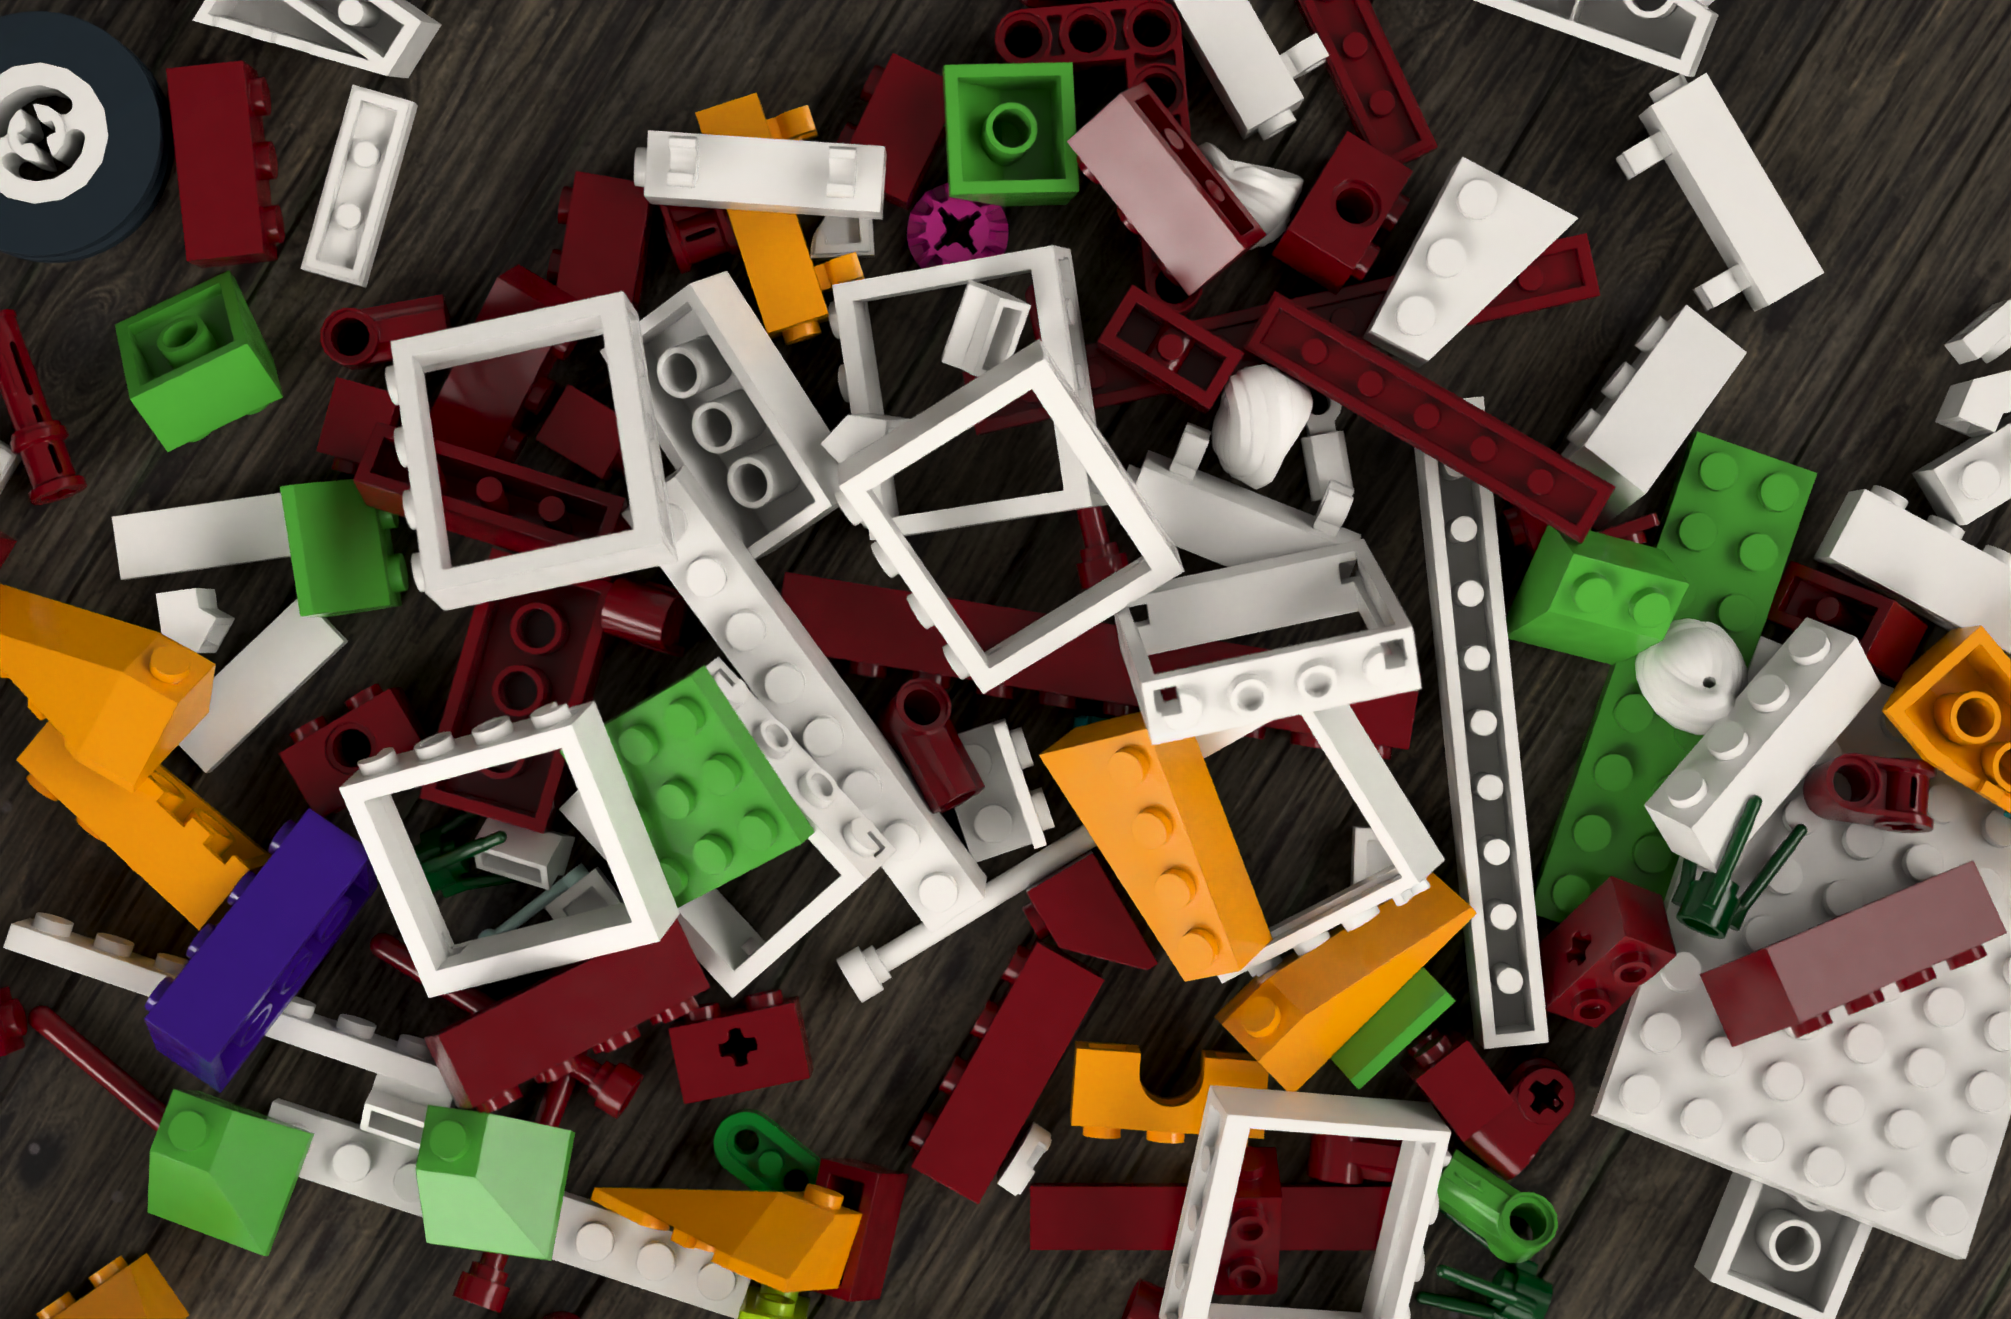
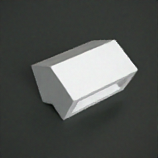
(984, 329)
(1977, 404)
(858, 432)
(193, 619)
(525, 854)
(399, 1110)

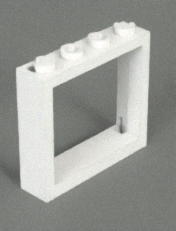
(1060, 335)
(970, 404)
(644, 547)
(1276, 681)
(1387, 813)
(842, 834)
(448, 967)
(1216, 1172)

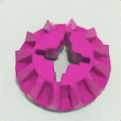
(927, 229)

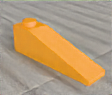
(103, 683)
(1958, 711)
(1319, 1000)
(767, 1236)

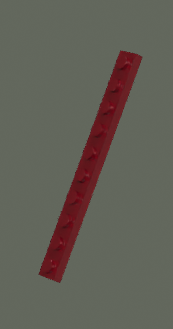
(1555, 278)

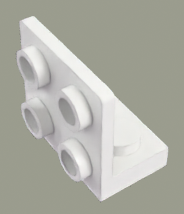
(1005, 811)

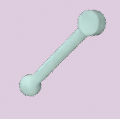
(539, 902)

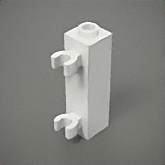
(1244, 64)
(762, 174)
(1727, 191)
(1231, 521)

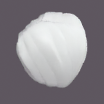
(1263, 190)
(1259, 422)
(1682, 666)

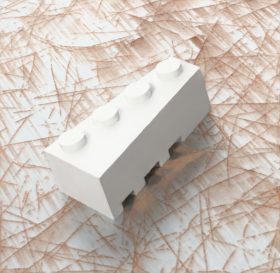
(1654, 31)

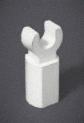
(1325, 452)

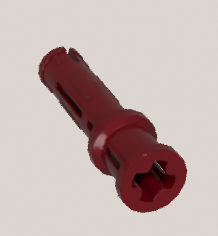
(36, 434)

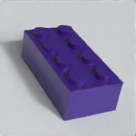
(261, 949)

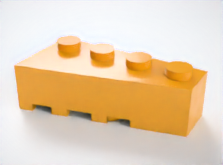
(159, 830)
(1164, 840)

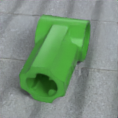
(1487, 1202)

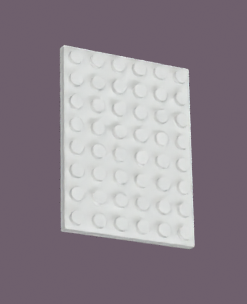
(1885, 1106)

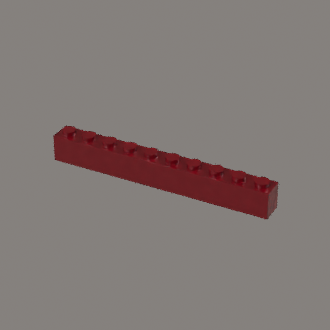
(881, 631)

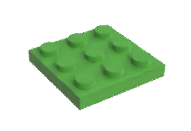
(703, 787)

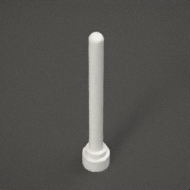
(871, 967)

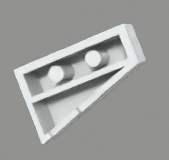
(362, 33)
(1461, 259)
(1652, 406)

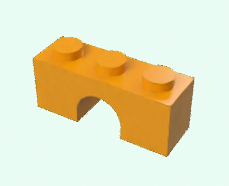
(1112, 1098)

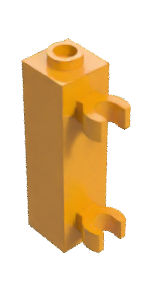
(773, 243)

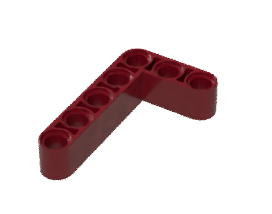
(1118, 52)

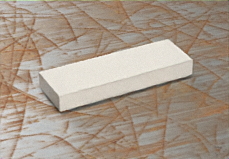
(359, 186)
(201, 536)
(260, 682)

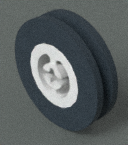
(113, 111)

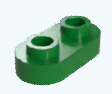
(767, 1164)

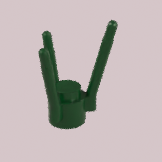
(447, 859)
(1711, 902)
(1510, 1293)

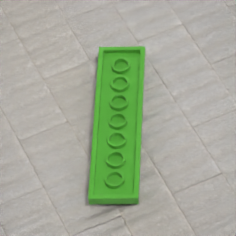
(1730, 539)

